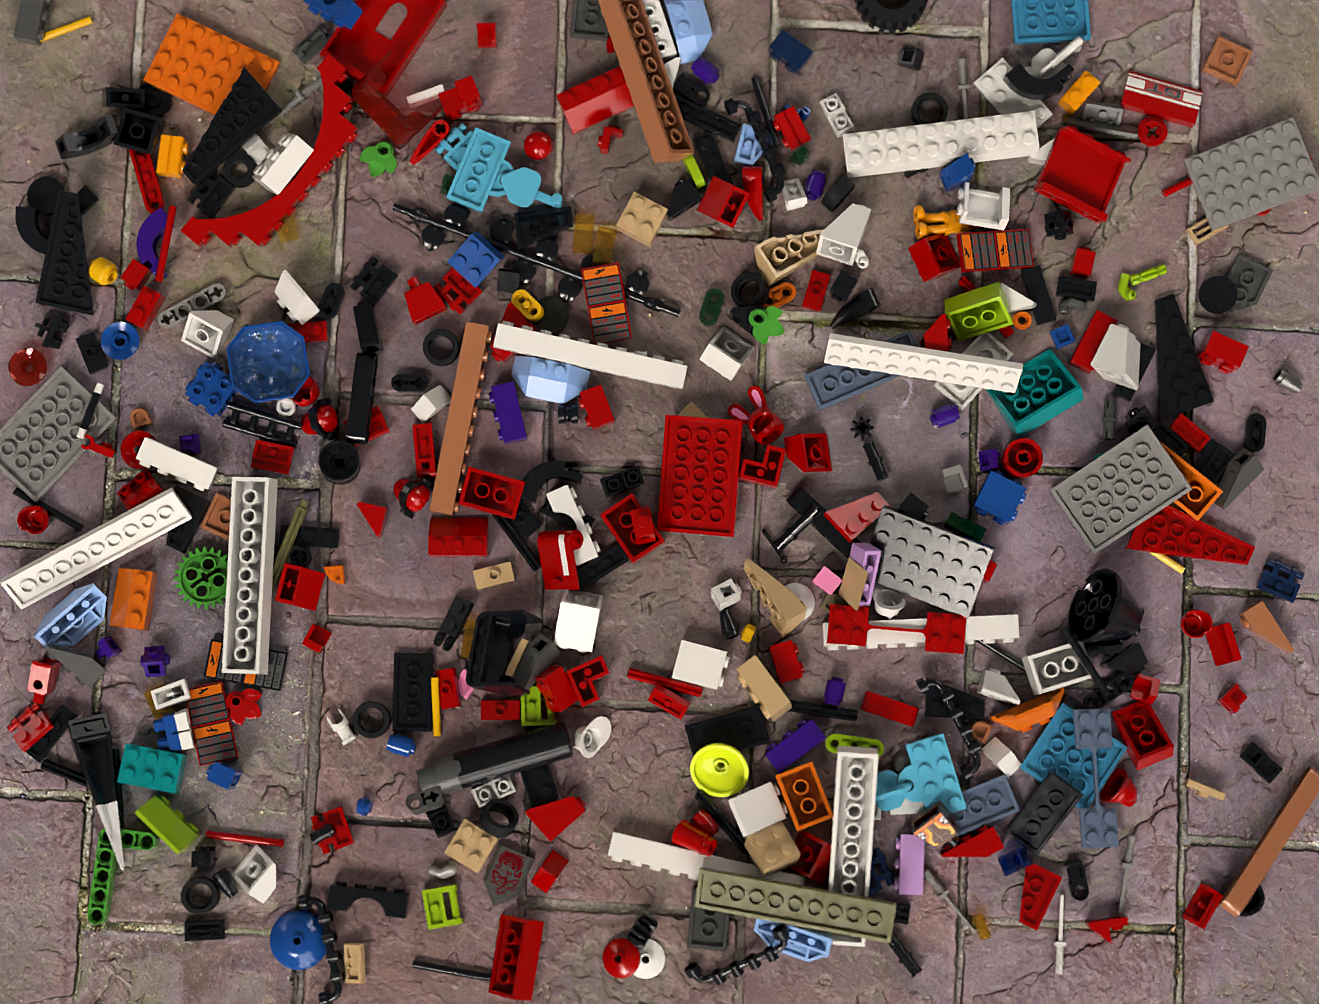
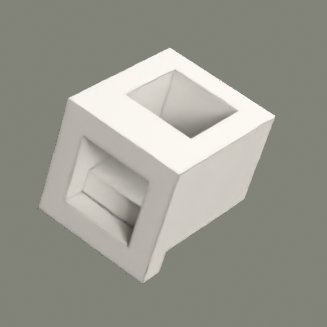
(726, 588)

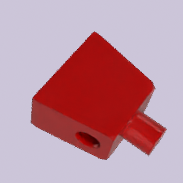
(422, 301)
(642, 524)
(43, 678)

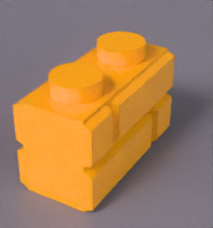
(1079, 93)
(171, 156)

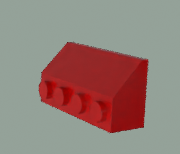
(595, 100)
(516, 957)

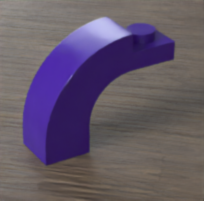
(148, 237)

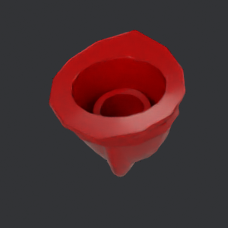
(1119, 789)

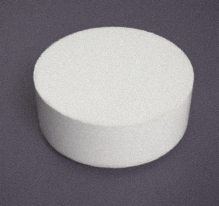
(286, 407)

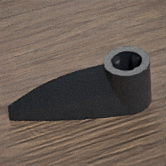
(857, 307)

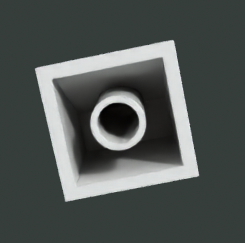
(844, 235)
(1118, 357)
(578, 620)
(757, 808)

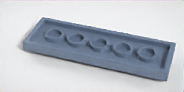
(838, 383)

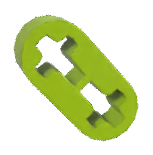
(694, 172)

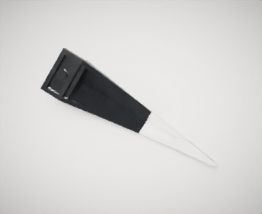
(94, 751)

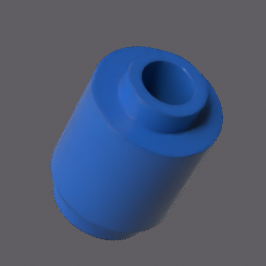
(401, 745)

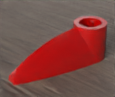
(430, 140)
(753, 184)

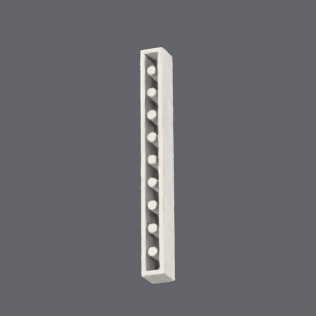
(590, 356)
(977, 628)
(683, 860)

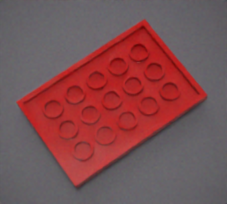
(700, 475)

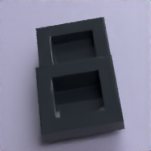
(1260, 763)

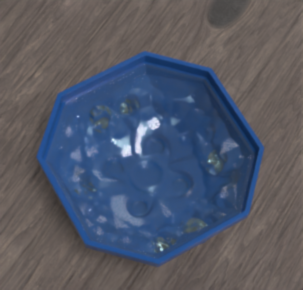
(268, 362)

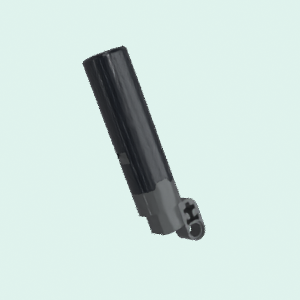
(489, 763)

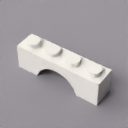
(563, 502)

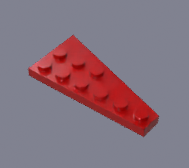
(1183, 536)

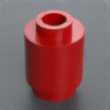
(705, 822)

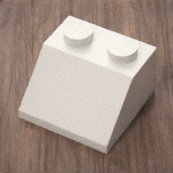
(295, 299)
(727, 353)

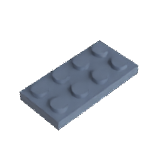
(985, 804)

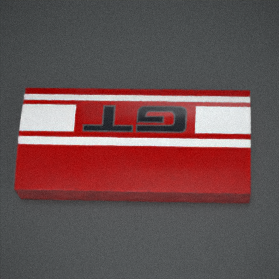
(1161, 99)

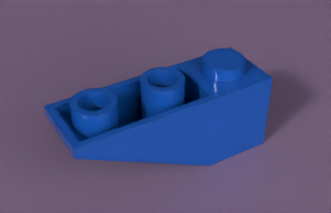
(957, 173)

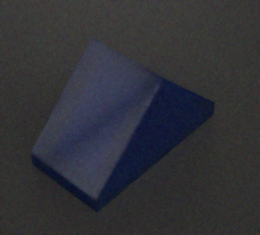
(1015, 861)

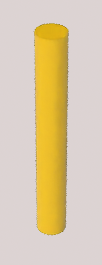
(67, 28)
(435, 706)

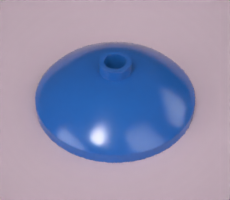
(307, 928)

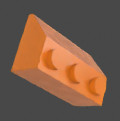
(133, 599)

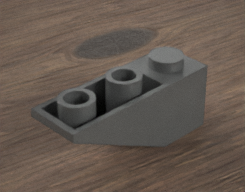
(1237, 476)
(536, 659)
(80, 663)

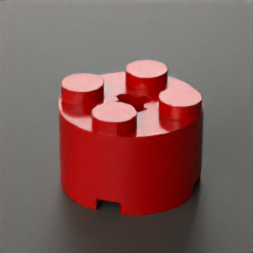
(1032, 454)

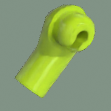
(1123, 288)

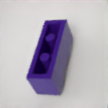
(508, 413)
(794, 745)

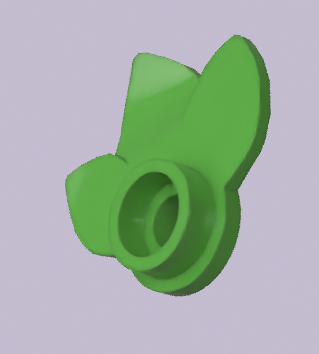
(377, 161)
(769, 324)

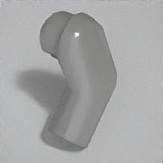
(445, 872)

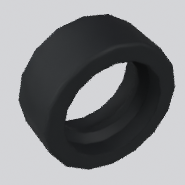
(929, 96)
(837, 193)
(740, 282)
(441, 333)
(357, 717)
(493, 827)
(186, 890)

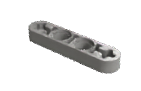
(191, 304)

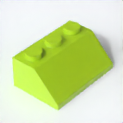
(978, 311)
(168, 823)

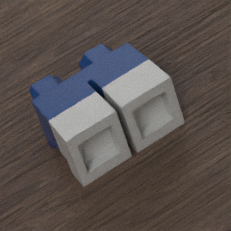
(178, 731)

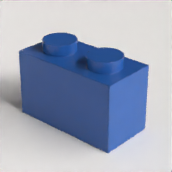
(223, 775)

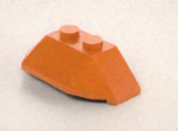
(1030, 712)

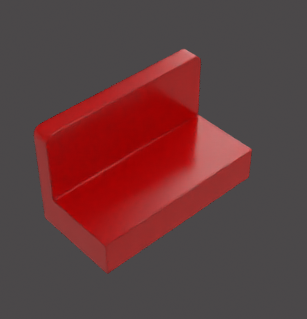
(1223, 644)

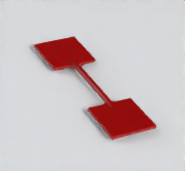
(942, 632)

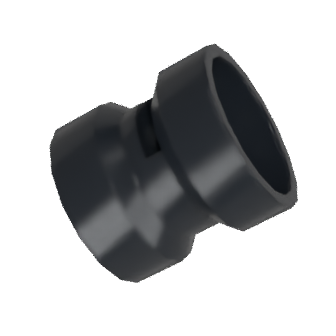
(568, 414)
(298, 555)

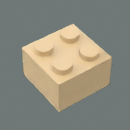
(642, 219)
(471, 845)
(772, 849)

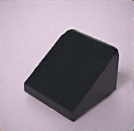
(911, 58)

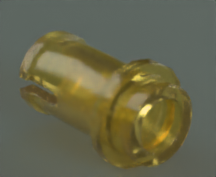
(981, 926)

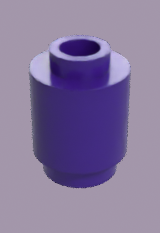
(705, 71)
(815, 185)
(944, 415)
(834, 691)

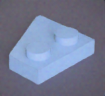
(747, 148)

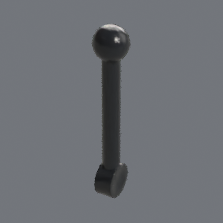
(783, 559)

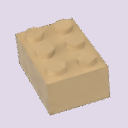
(763, 689)

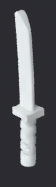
(1059, 945)

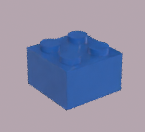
(476, 259)

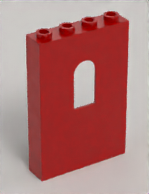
(364, 47)

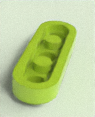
(847, 740)

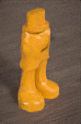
(949, 221)

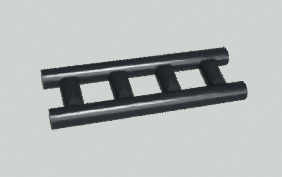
(251, 428)

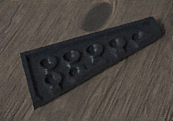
(234, 124)
(65, 268)
(1179, 372)

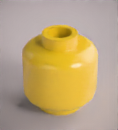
(102, 271)

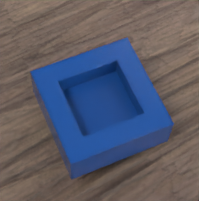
(1062, 336)

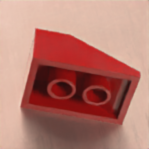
(491, 493)
(1142, 734)

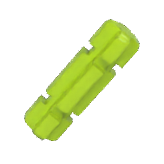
(1148, 274)

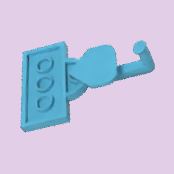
(485, 167)
(931, 776)

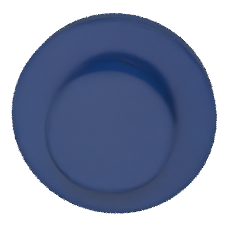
(364, 806)

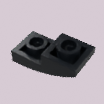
(621, 481)
(440, 820)

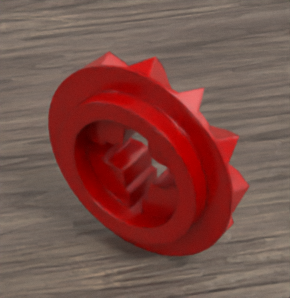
(1161, 131)

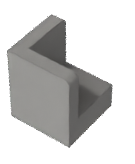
(953, 479)

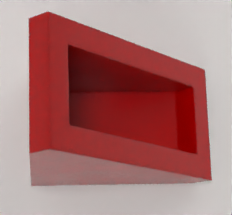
(375, 516)
(549, 871)

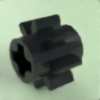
(865, 425)

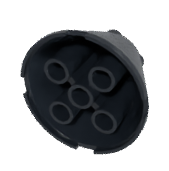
(1104, 610)

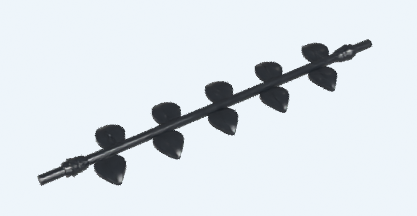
(546, 251)

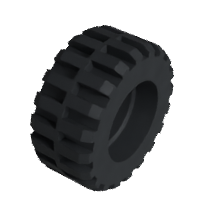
(890, 18)

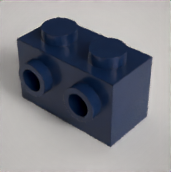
(790, 52)

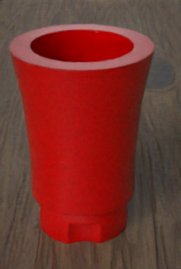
(692, 838)

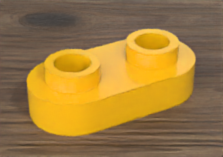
(527, 307)

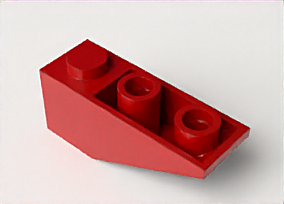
(979, 845)

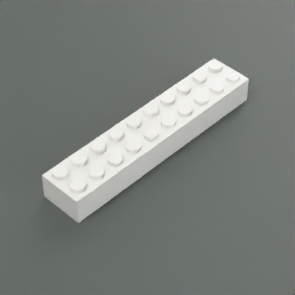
(940, 144)
(249, 575)
(852, 826)

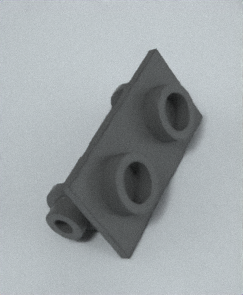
(311, 44)

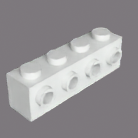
(660, 29)
(177, 463)

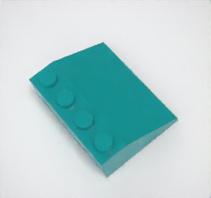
(1041, 394)

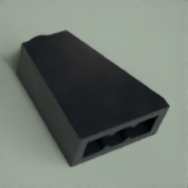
(367, 327)

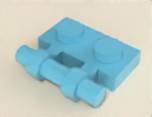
(456, 153)

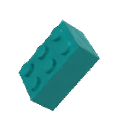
(152, 768)

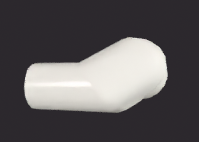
(861, 259)

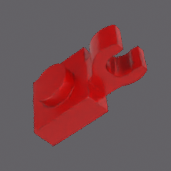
(103, 448)

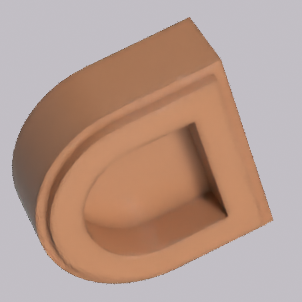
(140, 418)
(980, 731)

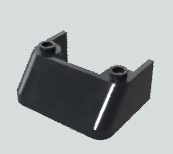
(491, 650)

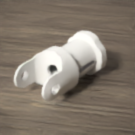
(343, 729)

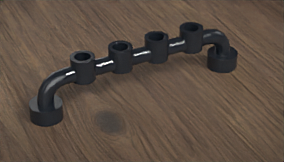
(768, 152)
(963, 728)
(328, 938)
(736, 968)

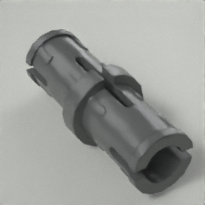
(1109, 420)

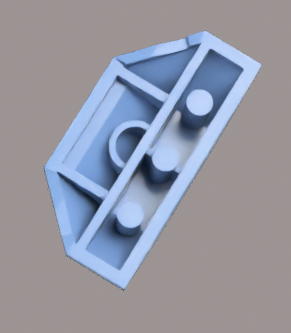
(689, 27)
(549, 379)
(73, 617)
(802, 942)

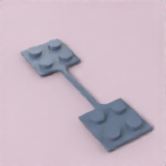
(1098, 823)

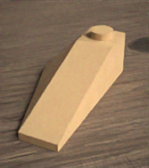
(786, 254)
(783, 604)

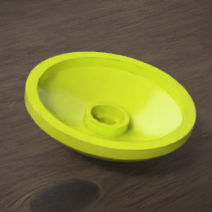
(716, 778)

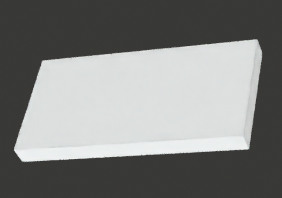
(983, 346)

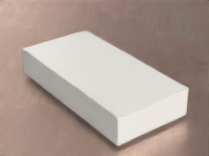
(425, 96)

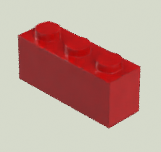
(1091, 341)

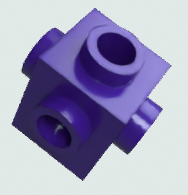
(155, 661)

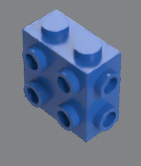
(211, 389)
(999, 497)

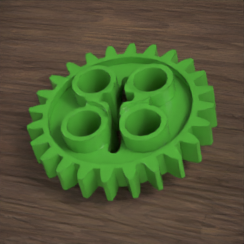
(196, 562)

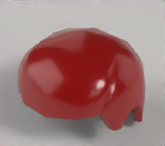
(538, 145)
(307, 394)
(33, 519)
(1196, 623)

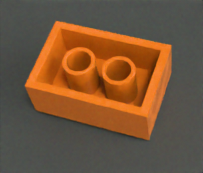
(804, 796)

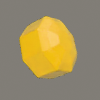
(747, 633)

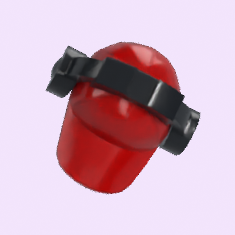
(321, 420)
(412, 495)

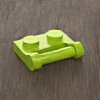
(532, 710)
(435, 907)

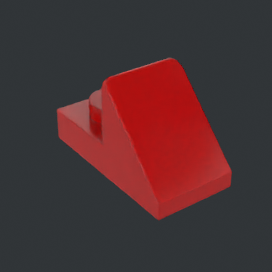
(1102, 926)

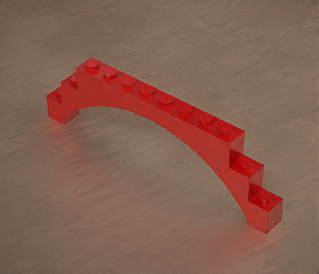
(263, 220)

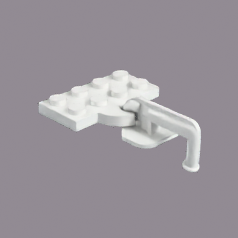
(1043, 66)

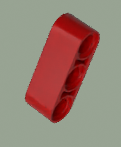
(889, 708)

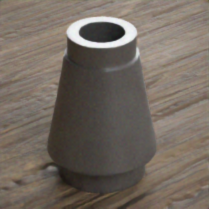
(1287, 380)

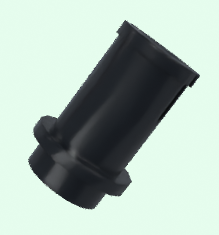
(323, 833)

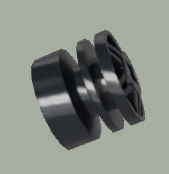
(335, 452)

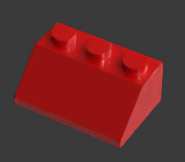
(458, 537)

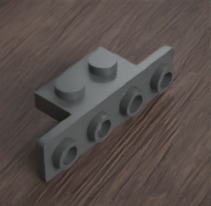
(1101, 118)

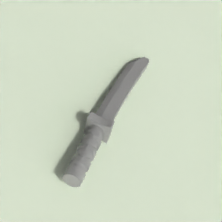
(962, 81)
(300, 97)
(1127, 864)
(943, 894)

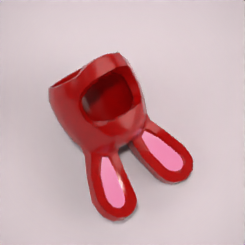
(762, 423)

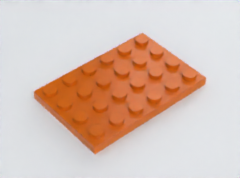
(204, 65)

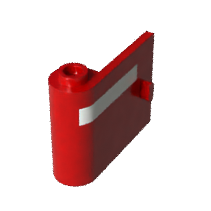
(558, 559)

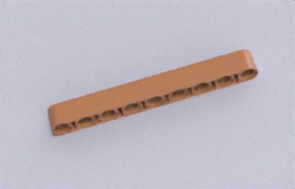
(1271, 843)

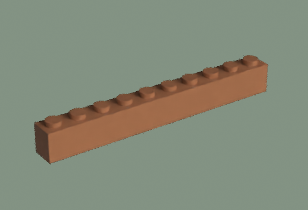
(460, 419)

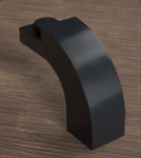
(1037, 89)
(89, 140)
(28, 226)
(544, 472)

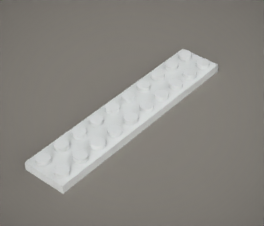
(923, 363)
(96, 548)

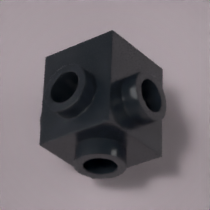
(1058, 224)
(1136, 415)

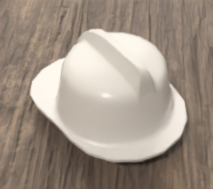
(887, 600)
(592, 737)

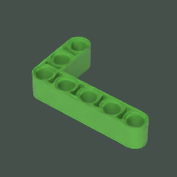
(110, 867)

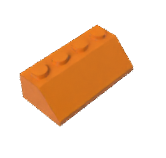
(1203, 493)

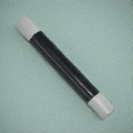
(90, 410)

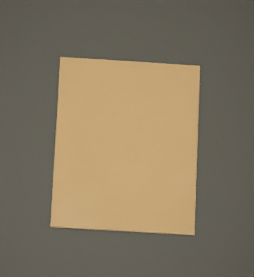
(853, 583)

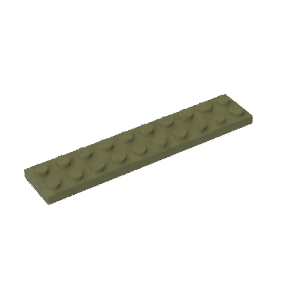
(795, 905)

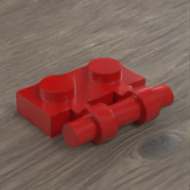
(461, 286)
(32, 731)
(343, 835)

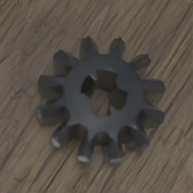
(642, 930)

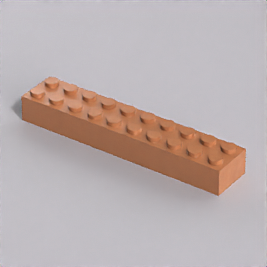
(647, 80)

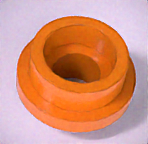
(1026, 316)

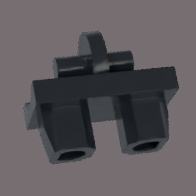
(50, 340)

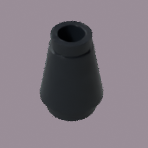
(728, 625)
(225, 882)

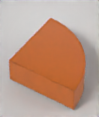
(335, 573)

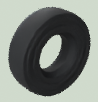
(234, 159)

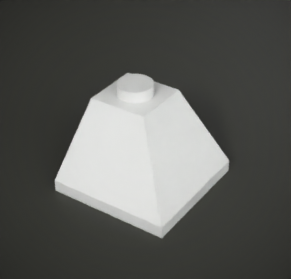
(207, 331)
(997, 687)
(257, 874)

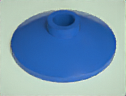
(116, 332)

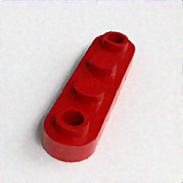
(147, 180)

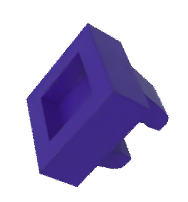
(190, 444)
(988, 460)
(108, 648)

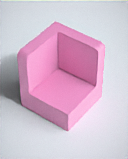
(827, 580)
(464, 690)

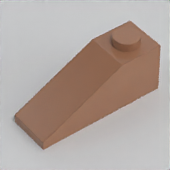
(1261, 623)

